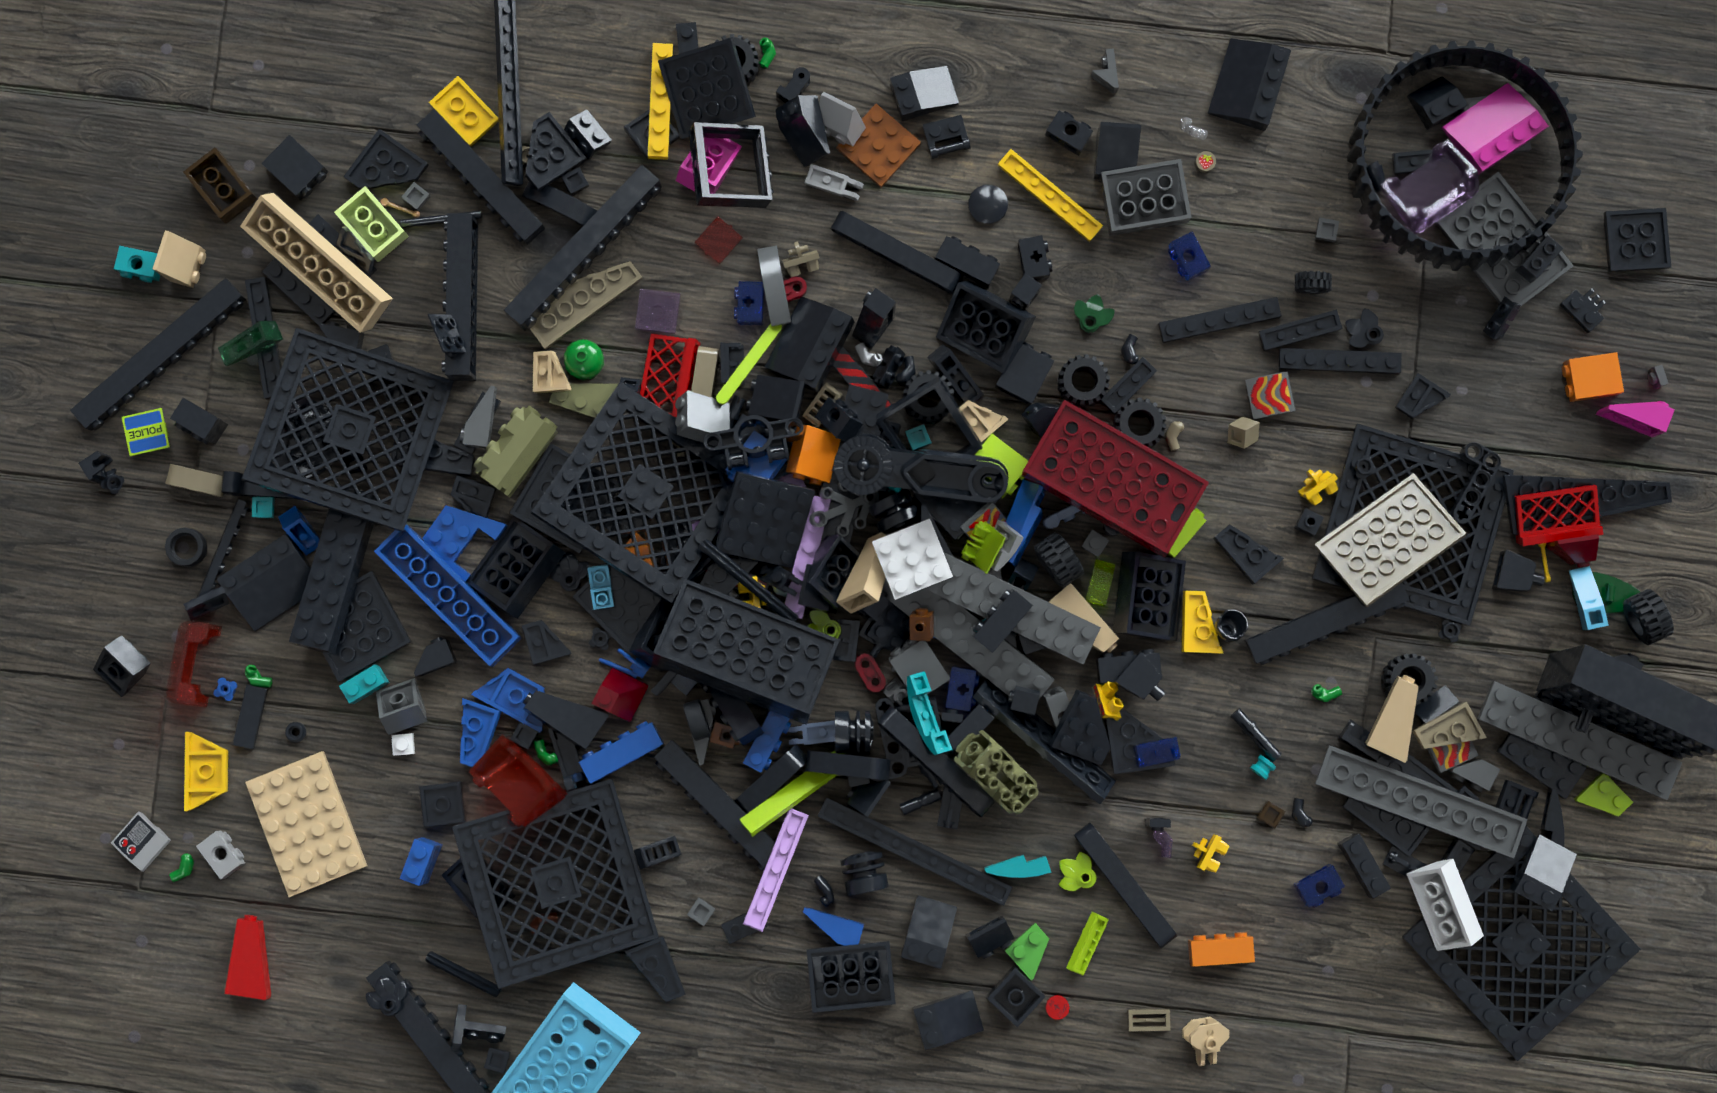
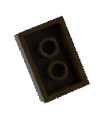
(220, 185)

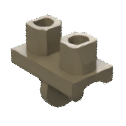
(791, 264)

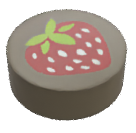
(1205, 161)

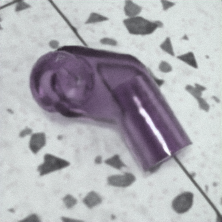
(1165, 841)

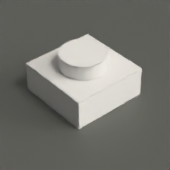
(403, 744)

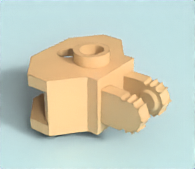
(1205, 1038)

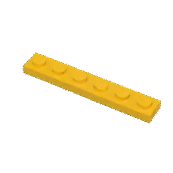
(659, 106)
(1050, 195)

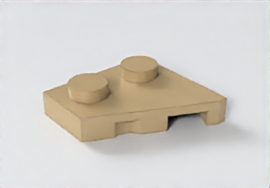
(548, 373)
(982, 419)

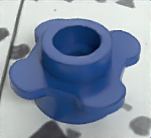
(231, 687)

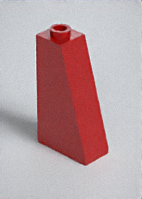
(248, 962)

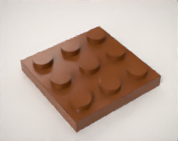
(880, 147)

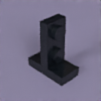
(474, 1030)

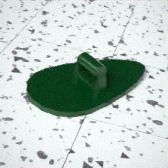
(1612, 592)

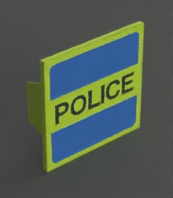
(145, 432)

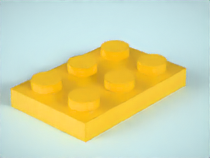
(464, 111)

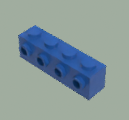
(765, 744)

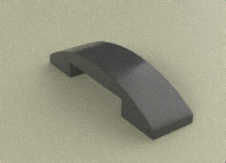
(774, 286)

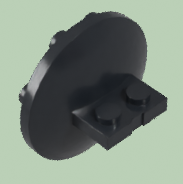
(303, 435)

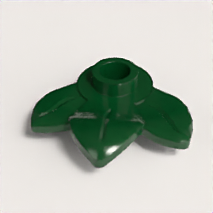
(1093, 311)

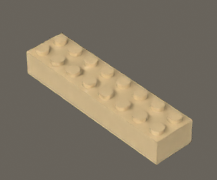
(316, 262)

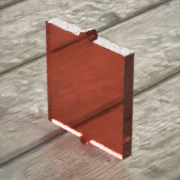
(718, 240)

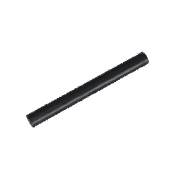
(432, 219)

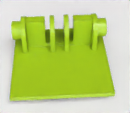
(985, 547)

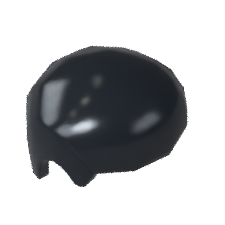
(1231, 625)

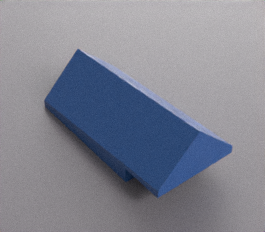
(1025, 515)

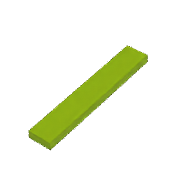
(784, 800)

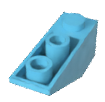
(1588, 599)

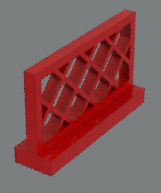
(685, 374)
(1554, 533)

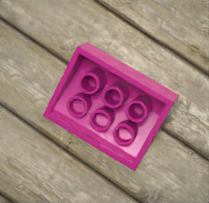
(1495, 127)

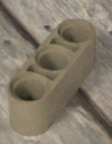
(705, 371)
(194, 480)

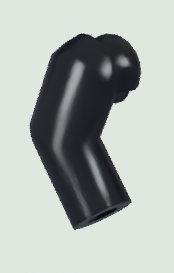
(908, 372)

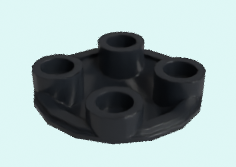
(988, 204)

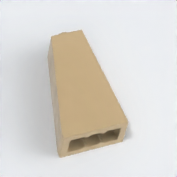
(864, 581)
(1073, 602)
(1394, 723)

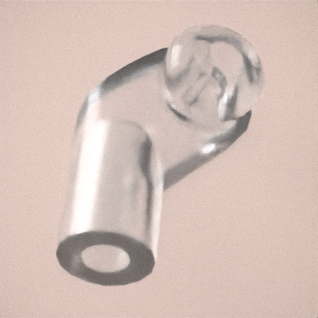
(1194, 131)

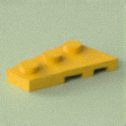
(1197, 625)

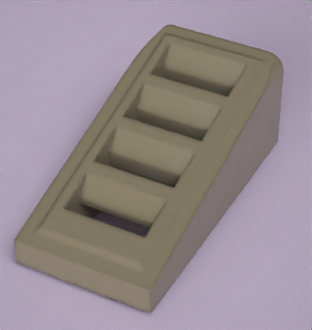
(827, 387)

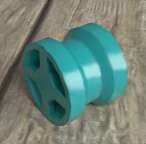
(1263, 767)

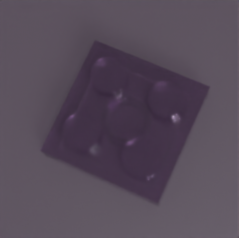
(657, 311)

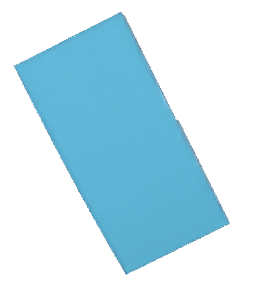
(600, 586)

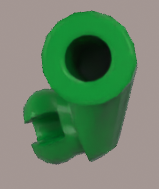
(768, 51)

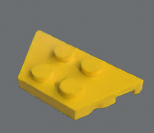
(204, 771)

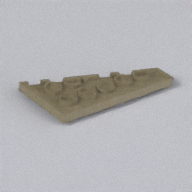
(582, 301)

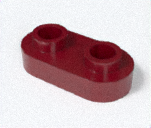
(789, 285)
(870, 673)

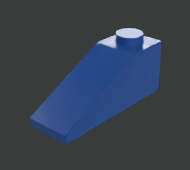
(840, 929)

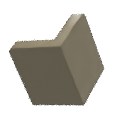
(1243, 432)

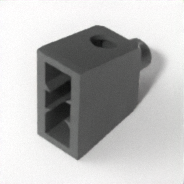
(1055, 702)

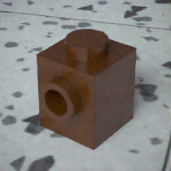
(922, 625)

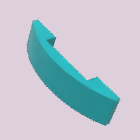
(923, 714)

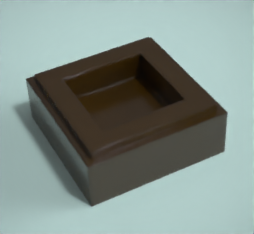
(1270, 814)

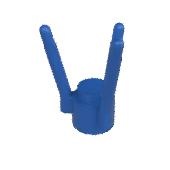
(639, 666)

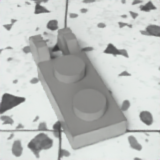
(832, 182)

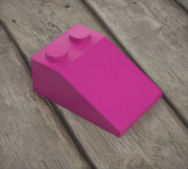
(719, 158)
(1646, 417)

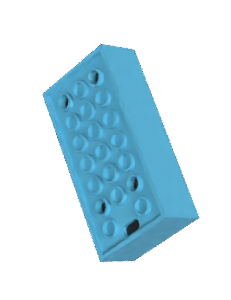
(571, 1048)

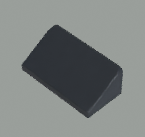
(1439, 703)

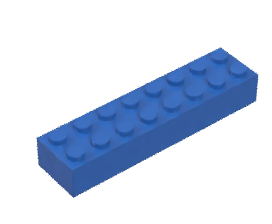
(448, 595)

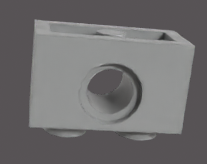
(210, 850)

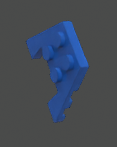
(454, 531)

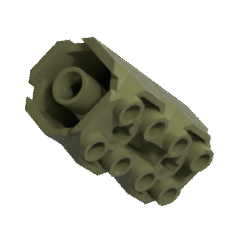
(516, 450)
(996, 772)

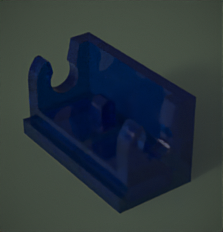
(1157, 752)

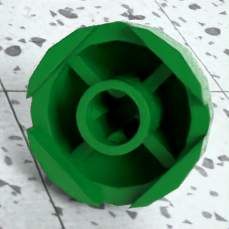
(583, 359)

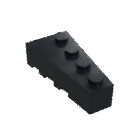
(874, 318)

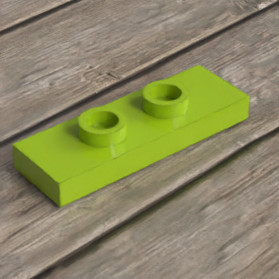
(1087, 943)

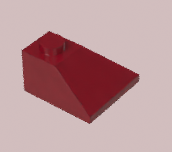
(1576, 550)
(620, 694)

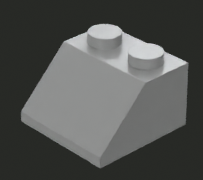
(840, 120)

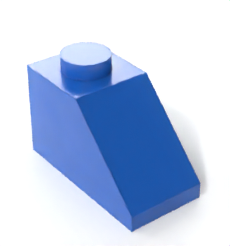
(299, 530)

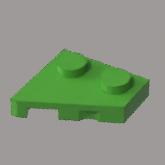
(1028, 950)

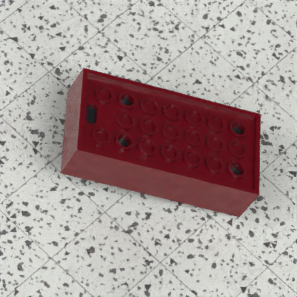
(1114, 478)

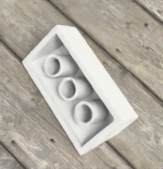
(1445, 905)

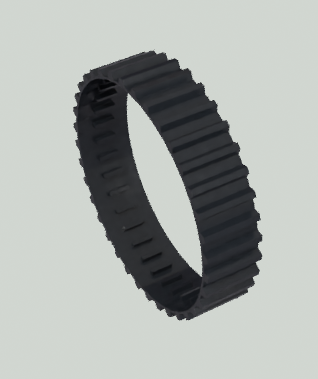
(1516, 71)

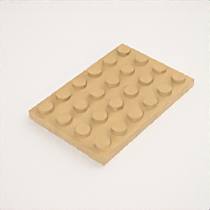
(306, 824)

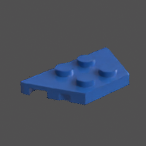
(507, 693)

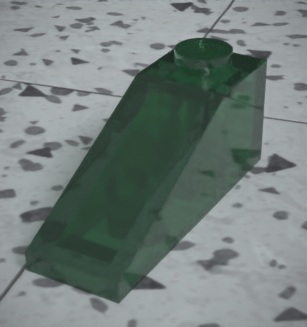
(250, 342)

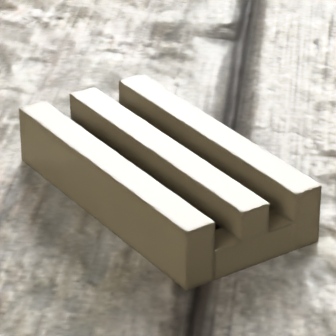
(1153, 1019)

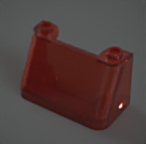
(179, 682)
(517, 781)

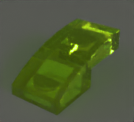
(1100, 582)

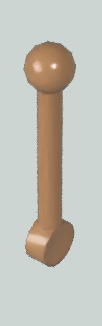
(384, 202)

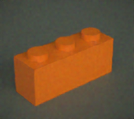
(1221, 949)

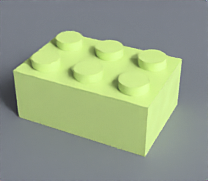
(371, 224)

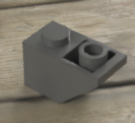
(1477, 773)

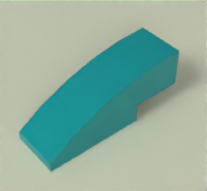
(1019, 868)

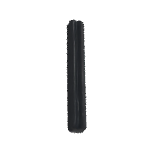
(463, 974)

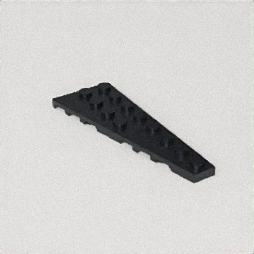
(1613, 497)

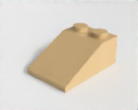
(179, 260)

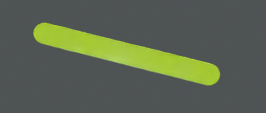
(748, 364)

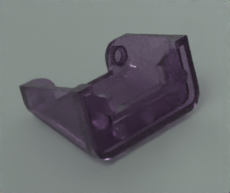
(1433, 188)

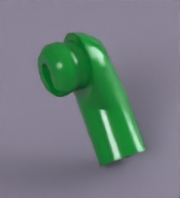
(255, 677)
(1325, 695)
(542, 754)
(185, 868)

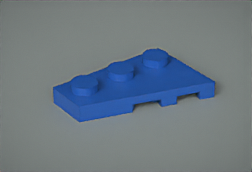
(478, 730)

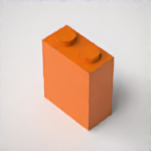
(1592, 377)
(813, 456)

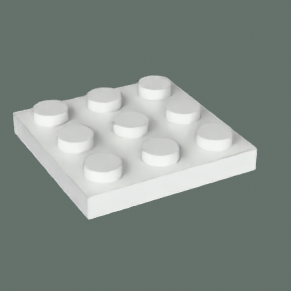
(912, 559)

